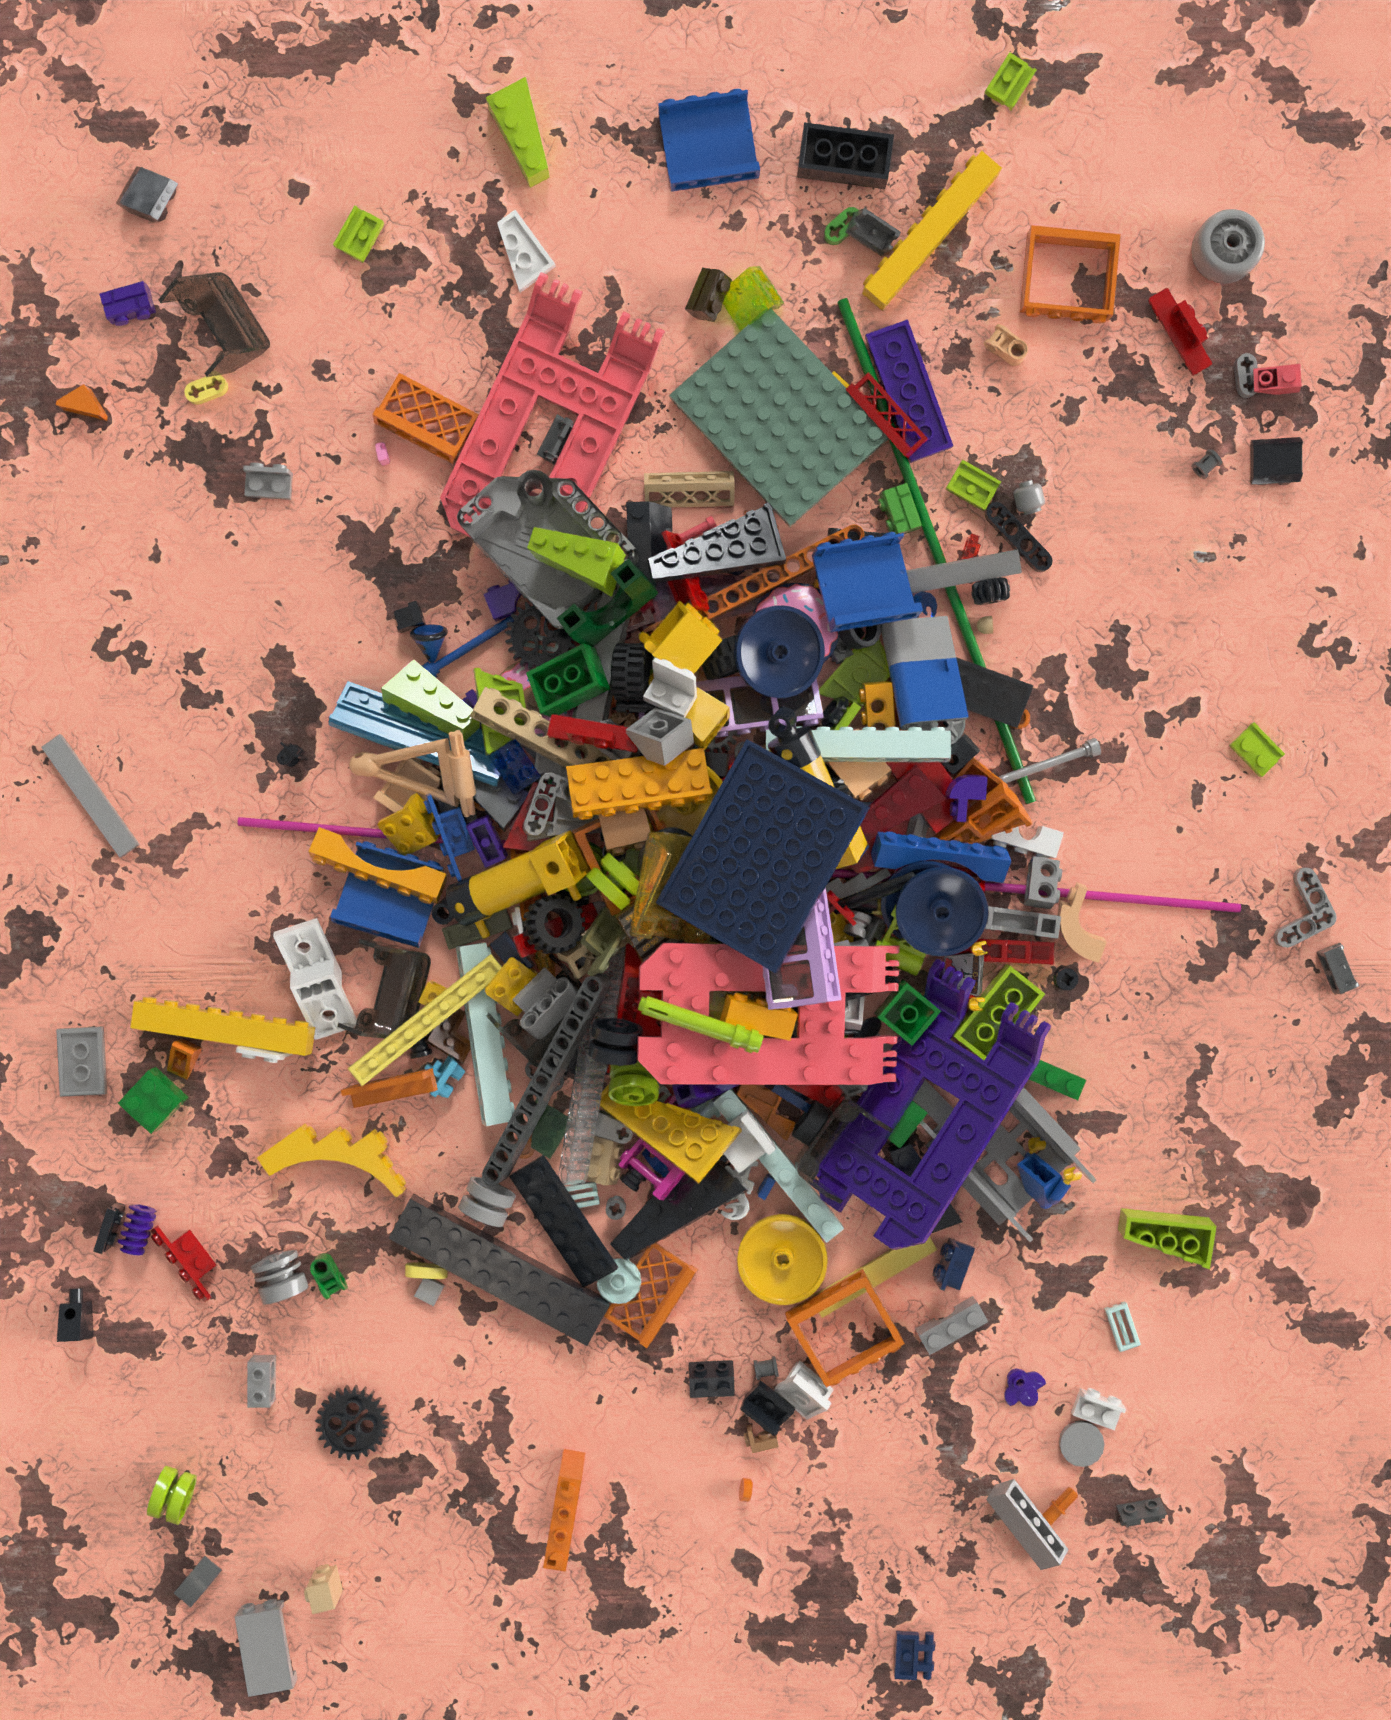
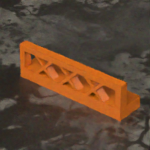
(392, 1088)

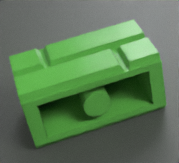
(899, 509)

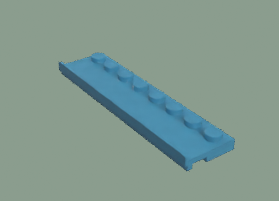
(369, 717)

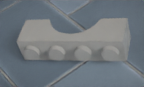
(1023, 922)

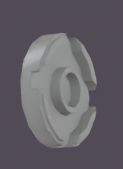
(1081, 1443)

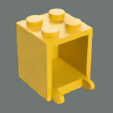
(683, 638)

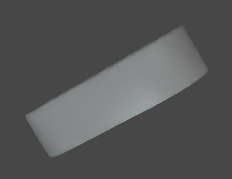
(1241, 375)

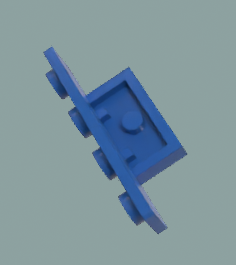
(453, 833)

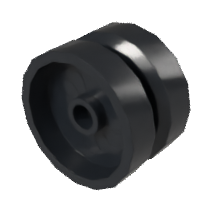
(614, 1041)

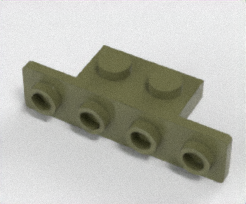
(603, 940)

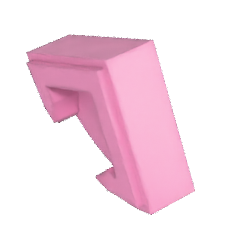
(382, 453)

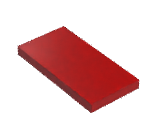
(938, 815)

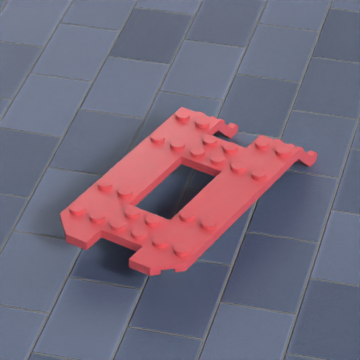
(537, 371)
(812, 1058)

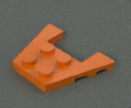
(765, 1104)

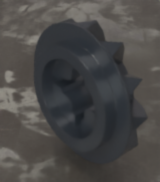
(834, 711)

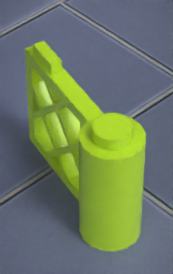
(909, 958)

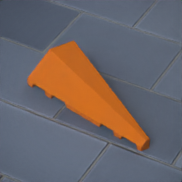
(988, 817)

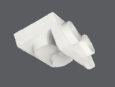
(1097, 1408)

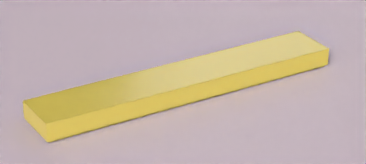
(884, 1268)

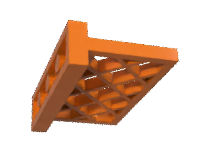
(412, 431)
(668, 1302)

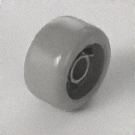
(1216, 258)

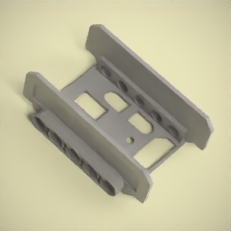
(1008, 1199)

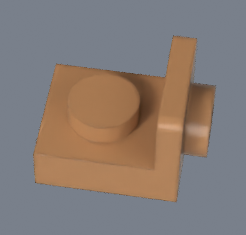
(759, 1443)

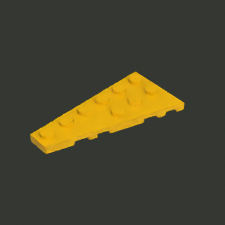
(676, 1133)

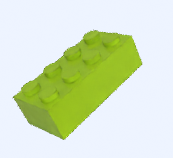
(981, 1028)

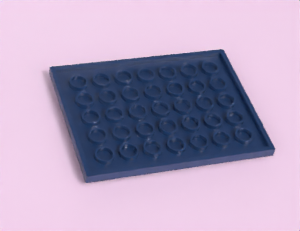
(762, 855)

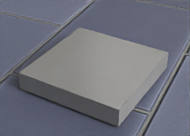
(534, 989)

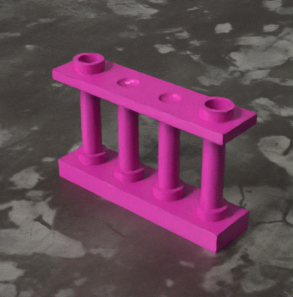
(662, 1185)

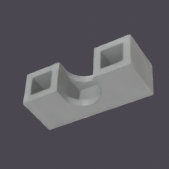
(942, 1332)

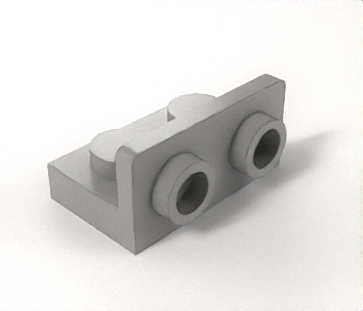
(268, 481)

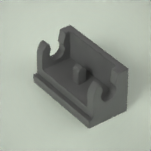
(872, 231)
(1337, 969)

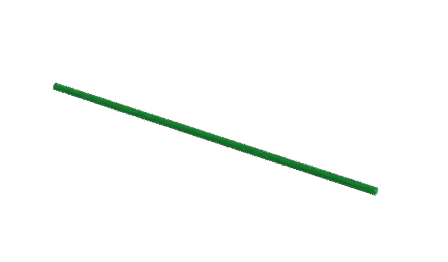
(933, 541)

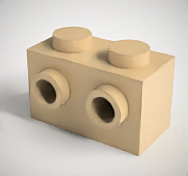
(323, 1589)

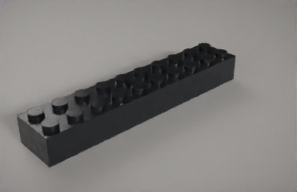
(499, 1269)

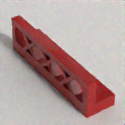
(879, 419)

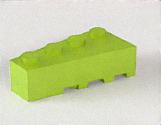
(518, 125)
(578, 556)

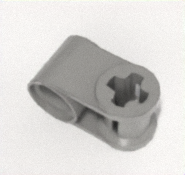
(609, 1128)

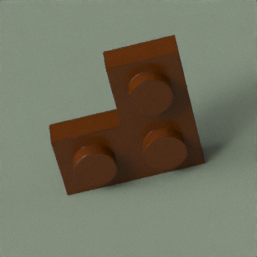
(448, 1040)

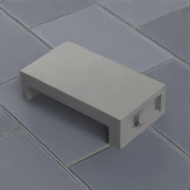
(264, 1648)

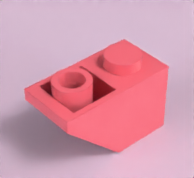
(1278, 379)

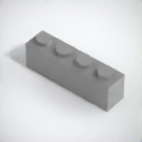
(1027, 1524)

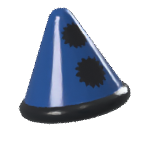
(429, 639)

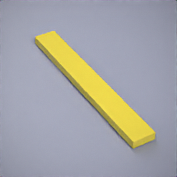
(425, 1020)

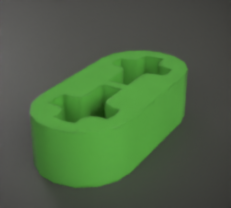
(837, 223)

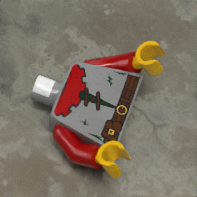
(971, 964)

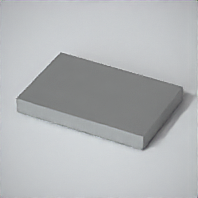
(81, 1061)

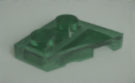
(549, 1131)

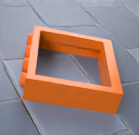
(1074, 238)
(579, 835)
(828, 1298)
(564, 1510)

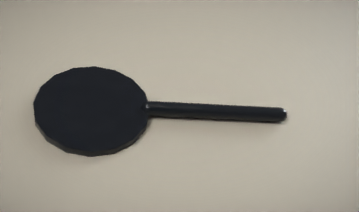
(869, 1028)

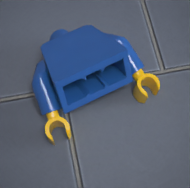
(1041, 1180)

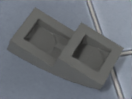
(197, 1581)

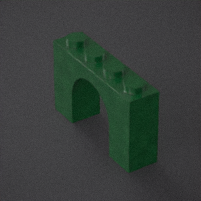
(594, 626)

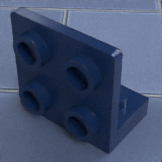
(953, 1264)

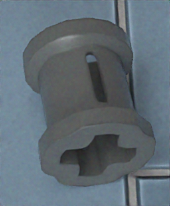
(1207, 464)
(619, 1213)
(766, 1368)

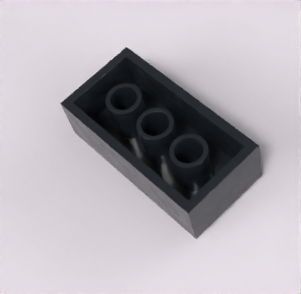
(845, 155)

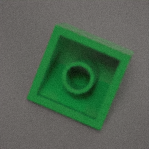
(907, 1012)

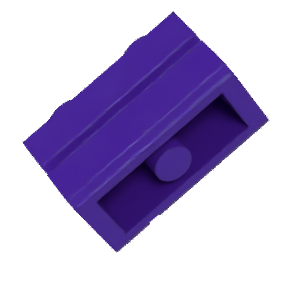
(128, 303)
(486, 841)

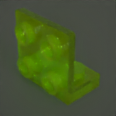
(751, 297)

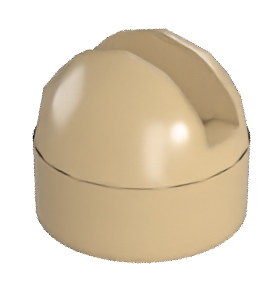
(985, 625)

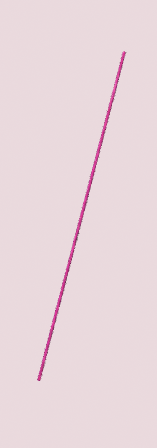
(841, 873)

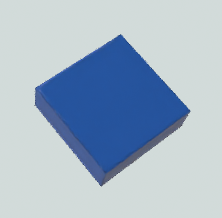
(766, 1186)

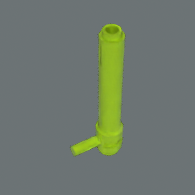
(736, 1035)

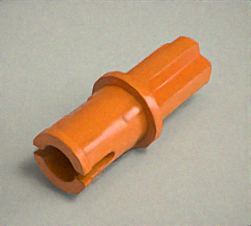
(1060, 1505)

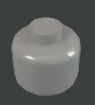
(1029, 497)

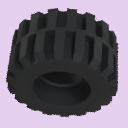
(721, 661)
(629, 671)
(571, 924)

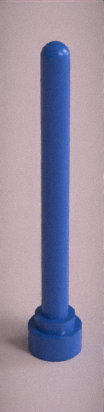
(433, 668)

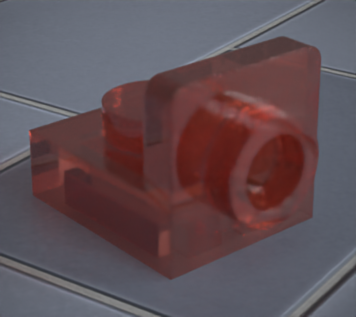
(971, 547)

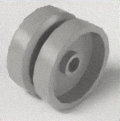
(486, 1202)

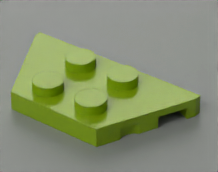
(863, 667)
(509, 689)

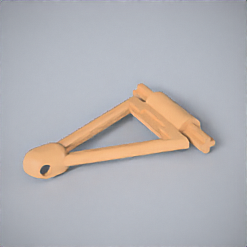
(454, 768)

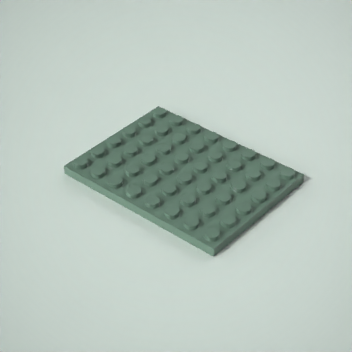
(779, 416)

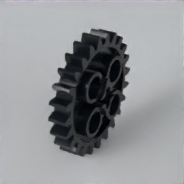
(520, 635)
(339, 1407)

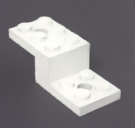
(315, 977)

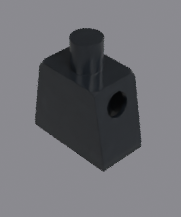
(964, 750)
(75, 1318)

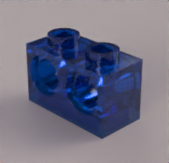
(514, 766)

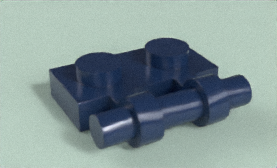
(906, 1655)

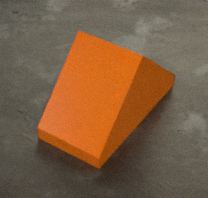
(82, 402)
(183, 1058)

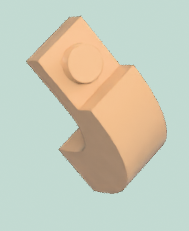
(1082, 942)

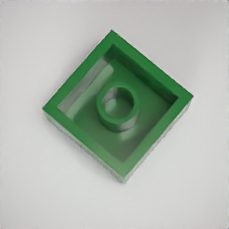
(153, 1100)

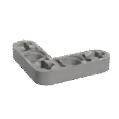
(556, 792)
(1315, 911)

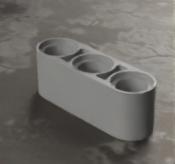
(549, 1008)

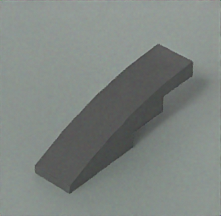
(856, 883)

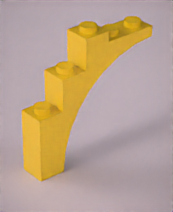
(336, 1146)

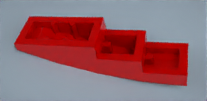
(1018, 951)

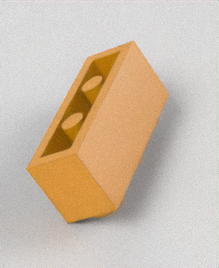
(756, 1016)

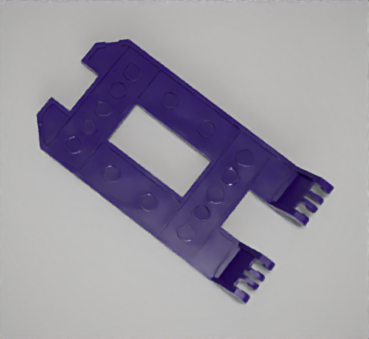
(984, 1094)

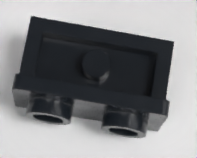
(711, 1379)
(766, 1407)

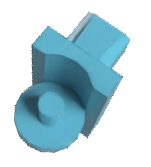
(449, 1068)

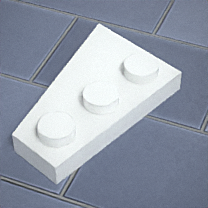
(524, 251)

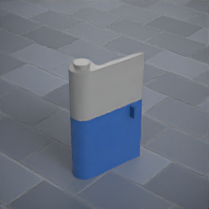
(923, 671)

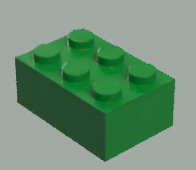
(568, 680)

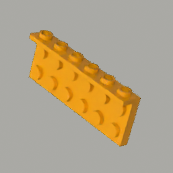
(637, 784)

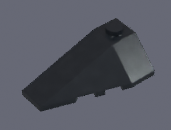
(645, 529)

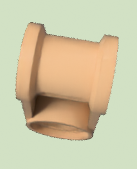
(1005, 344)

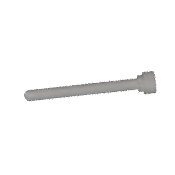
(1090, 748)

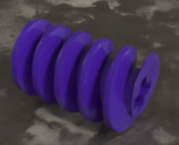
(138, 1229)

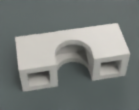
(1044, 843)

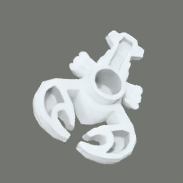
(740, 1208)

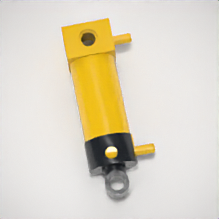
(802, 750)
(547, 868)

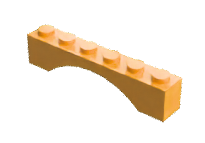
(420, 882)

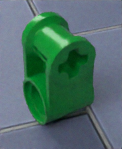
(328, 1280)

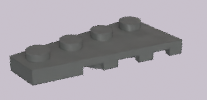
(499, 801)

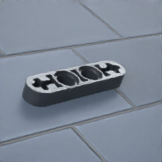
(1021, 534)

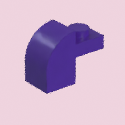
(961, 790)

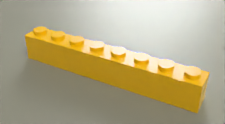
(932, 229)
(223, 1027)

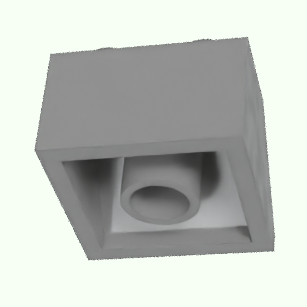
(661, 735)

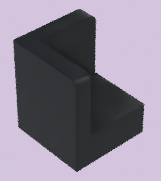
(409, 617)

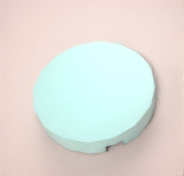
(622, 1284)

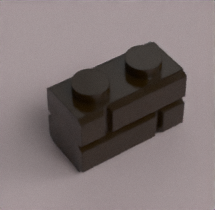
(708, 294)

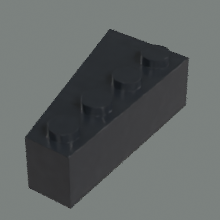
(907, 1160)

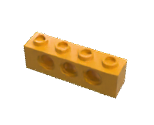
(877, 691)

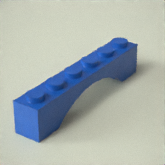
(898, 850)

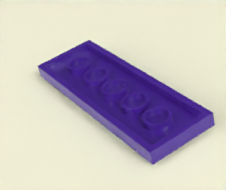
(909, 385)

